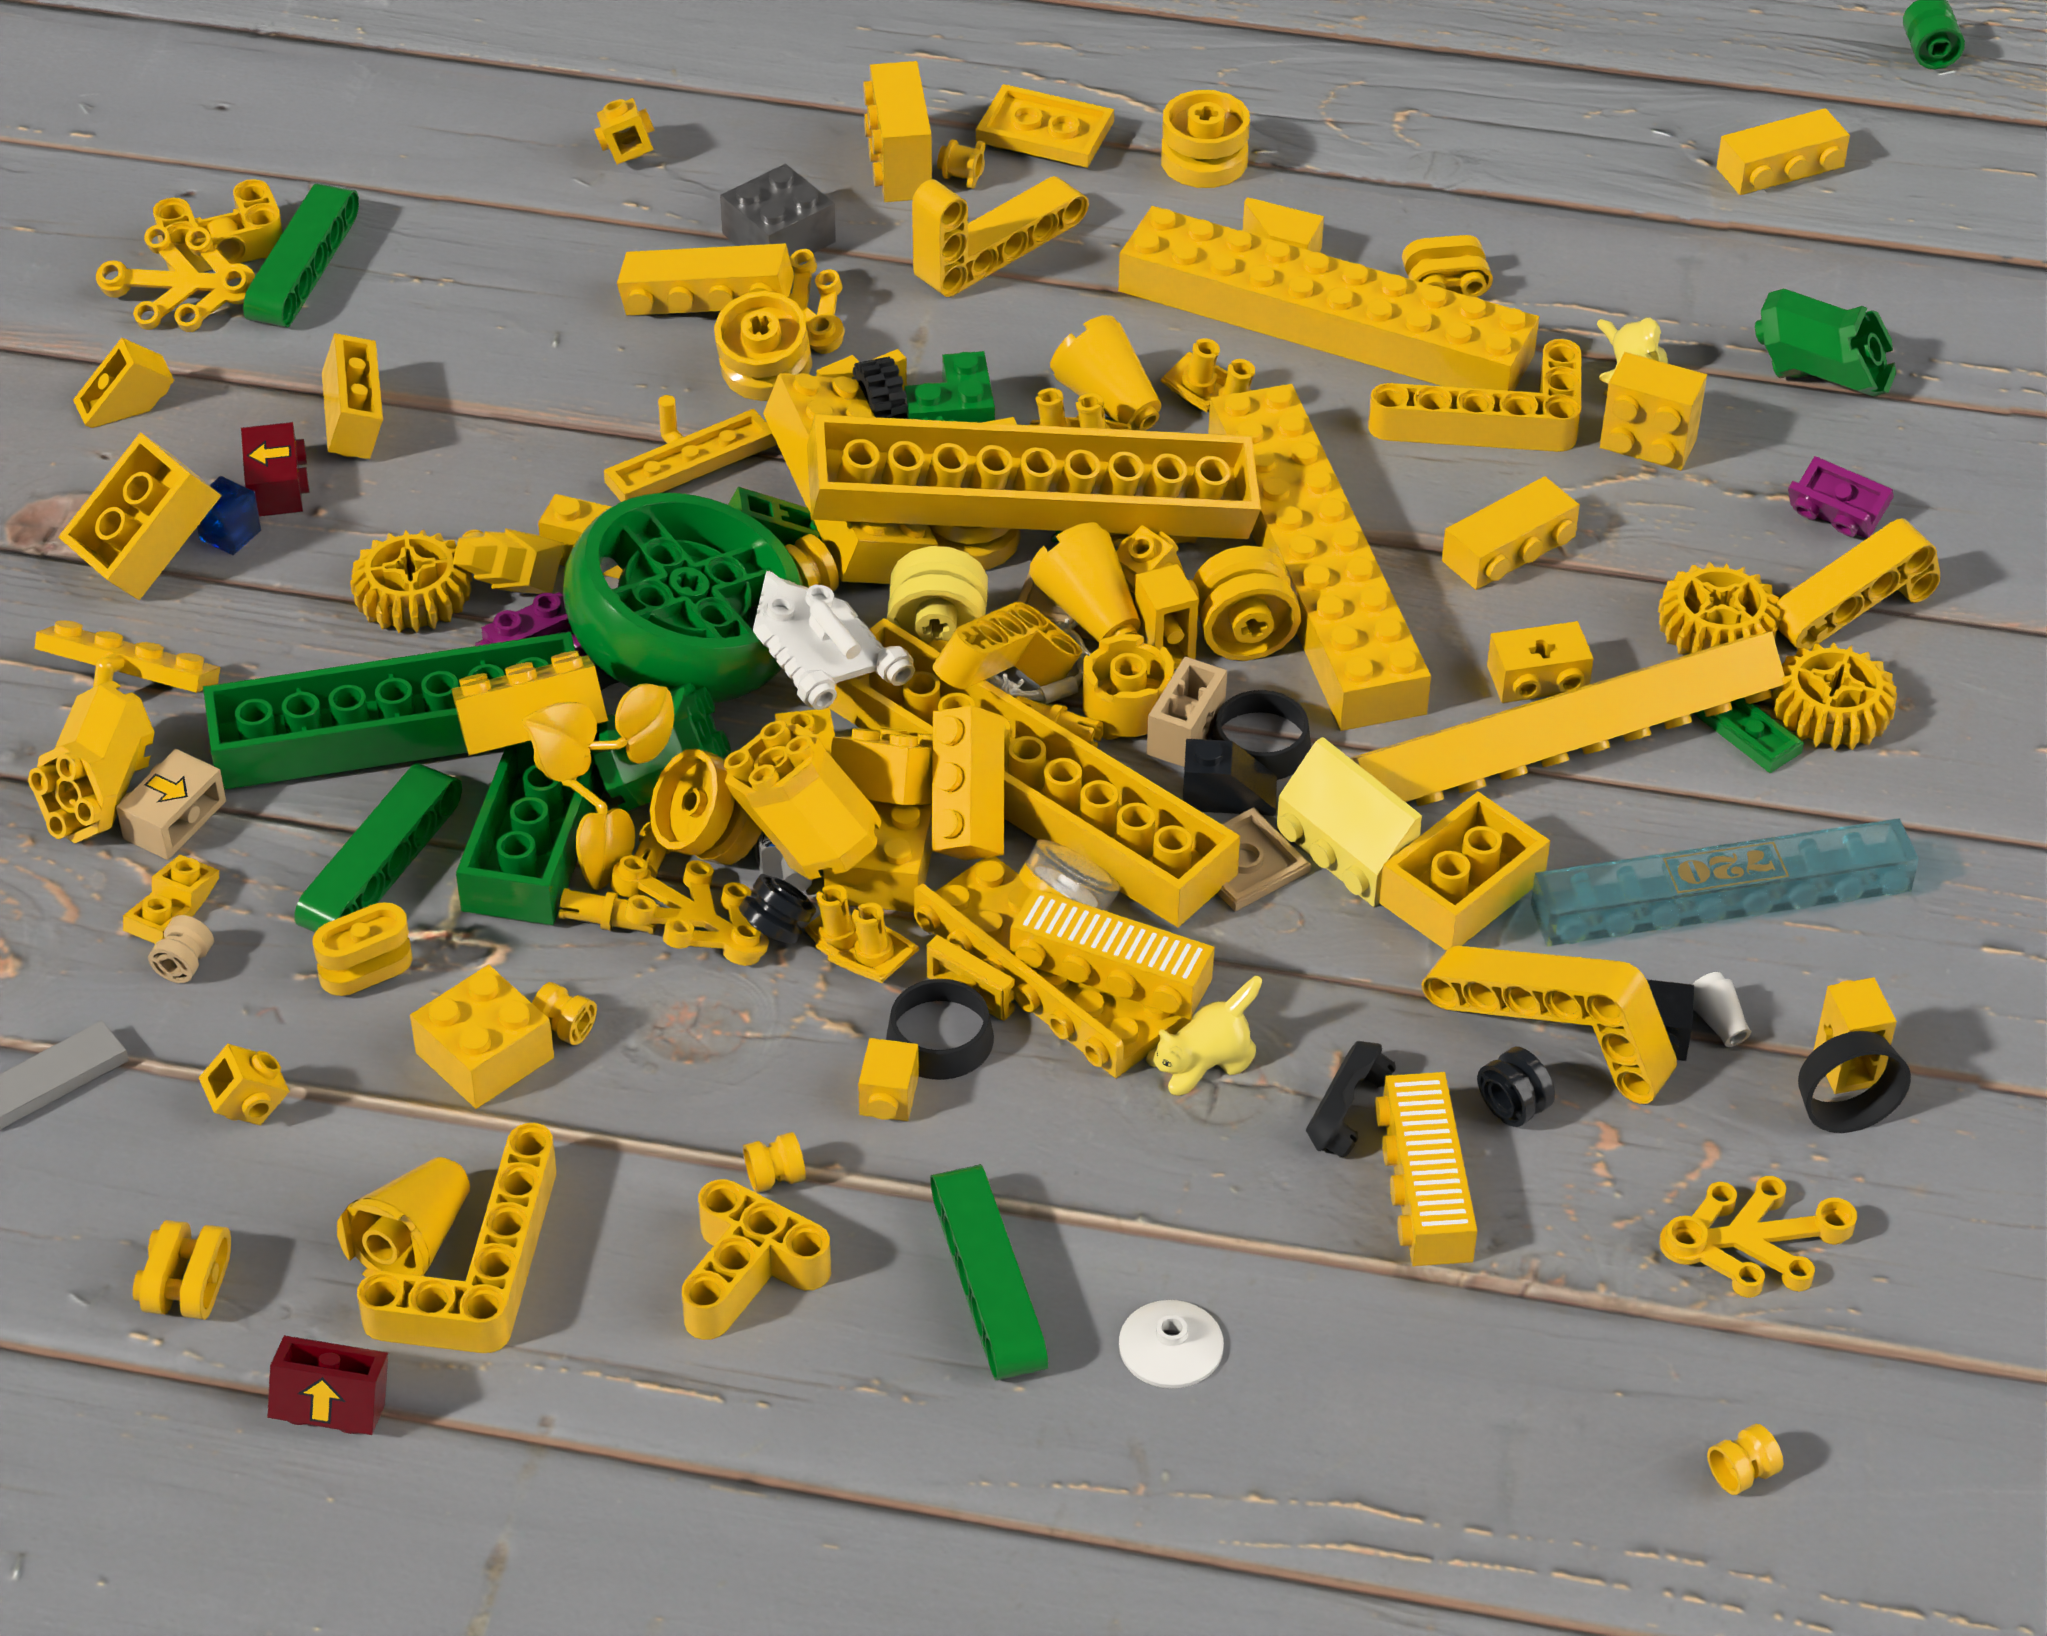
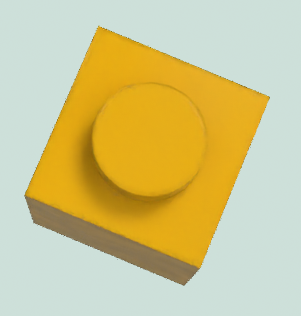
(888, 1079)

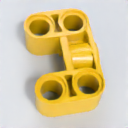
(239, 236)

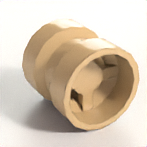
(179, 952)

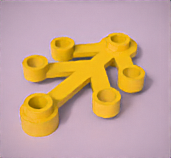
(181, 282)
(823, 329)
(737, 938)
(1753, 1236)

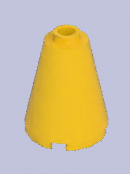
(1107, 365)
(1087, 581)
(404, 1220)

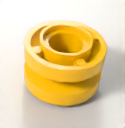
(814, 562)

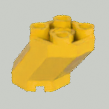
(92, 762)
(802, 800)

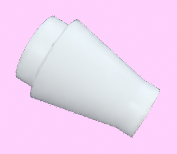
(1720, 1008)

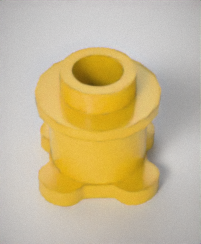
(962, 161)

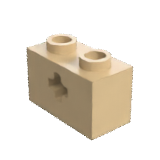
(1185, 709)

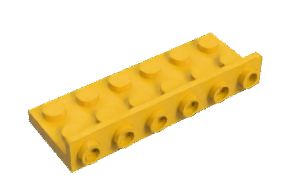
(978, 915)

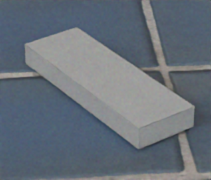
(58, 1071)

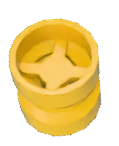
(568, 1015)
(778, 1161)
(1748, 1457)

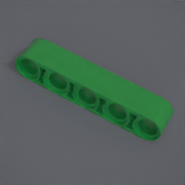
(301, 255)
(381, 847)
(989, 1272)

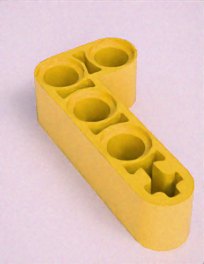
(1858, 580)
(1005, 639)

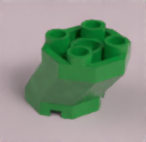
(1826, 342)
(691, 730)

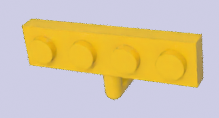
(690, 455)
(113, 655)

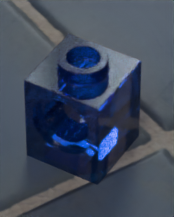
(232, 519)

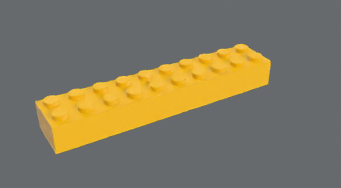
(1326, 303)
(1031, 476)
(1346, 607)
(1064, 787)

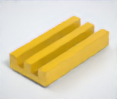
(953, 963)

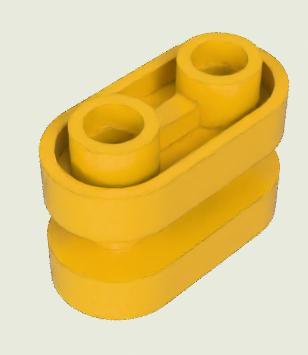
(1450, 263)
(362, 949)
(168, 1256)

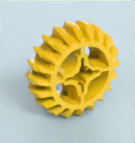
(409, 581)
(1716, 607)
(1835, 696)

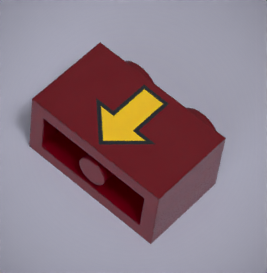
(273, 468)
(327, 1385)

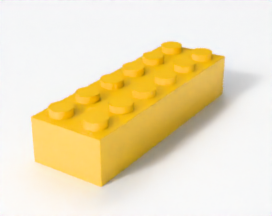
(860, 549)

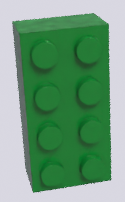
(524, 840)

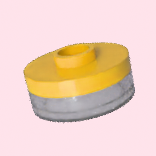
(1068, 875)

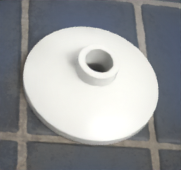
(1169, 1359)

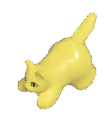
(1634, 338)
(1212, 1038)

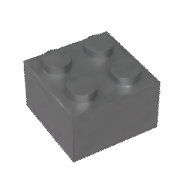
(778, 210)

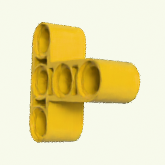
(750, 1245)

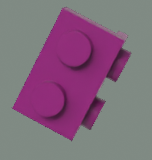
(1840, 498)

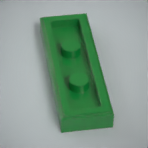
(1755, 734)

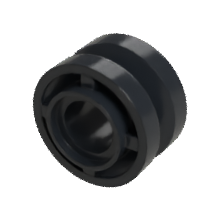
(777, 909)
(1516, 1086)

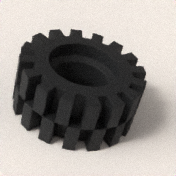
(882, 387)

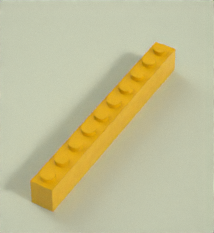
(1577, 720)

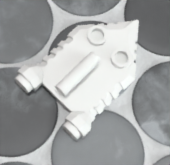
(822, 641)

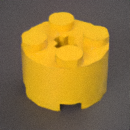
(1124, 683)

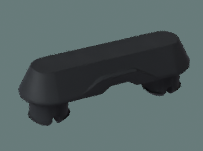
(1327, 1124)

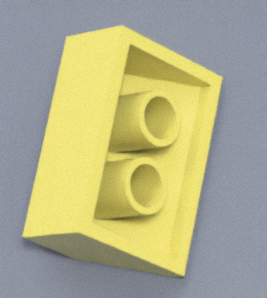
(1345, 819)

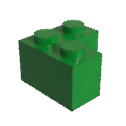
(961, 396)

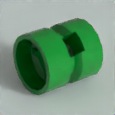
(1933, 33)

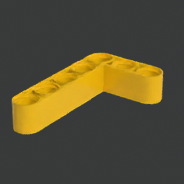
(957, 254)
(1487, 416)
(1564, 990)
(483, 1309)

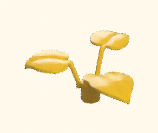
(562, 747)

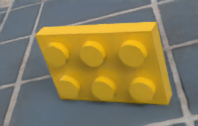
(1045, 125)

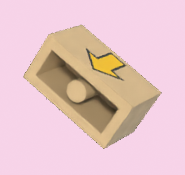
(171, 804)

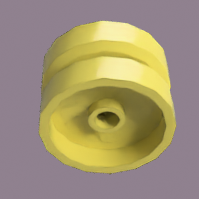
(936, 592)

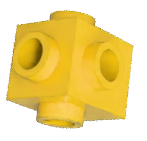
(624, 130)
(1146, 552)
(244, 1084)

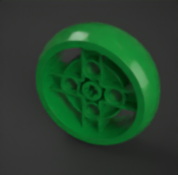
(681, 593)

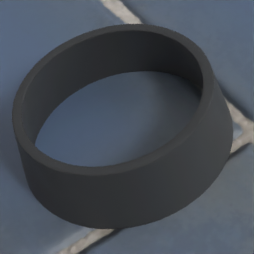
(1281, 762)
(948, 1062)
(1866, 1107)

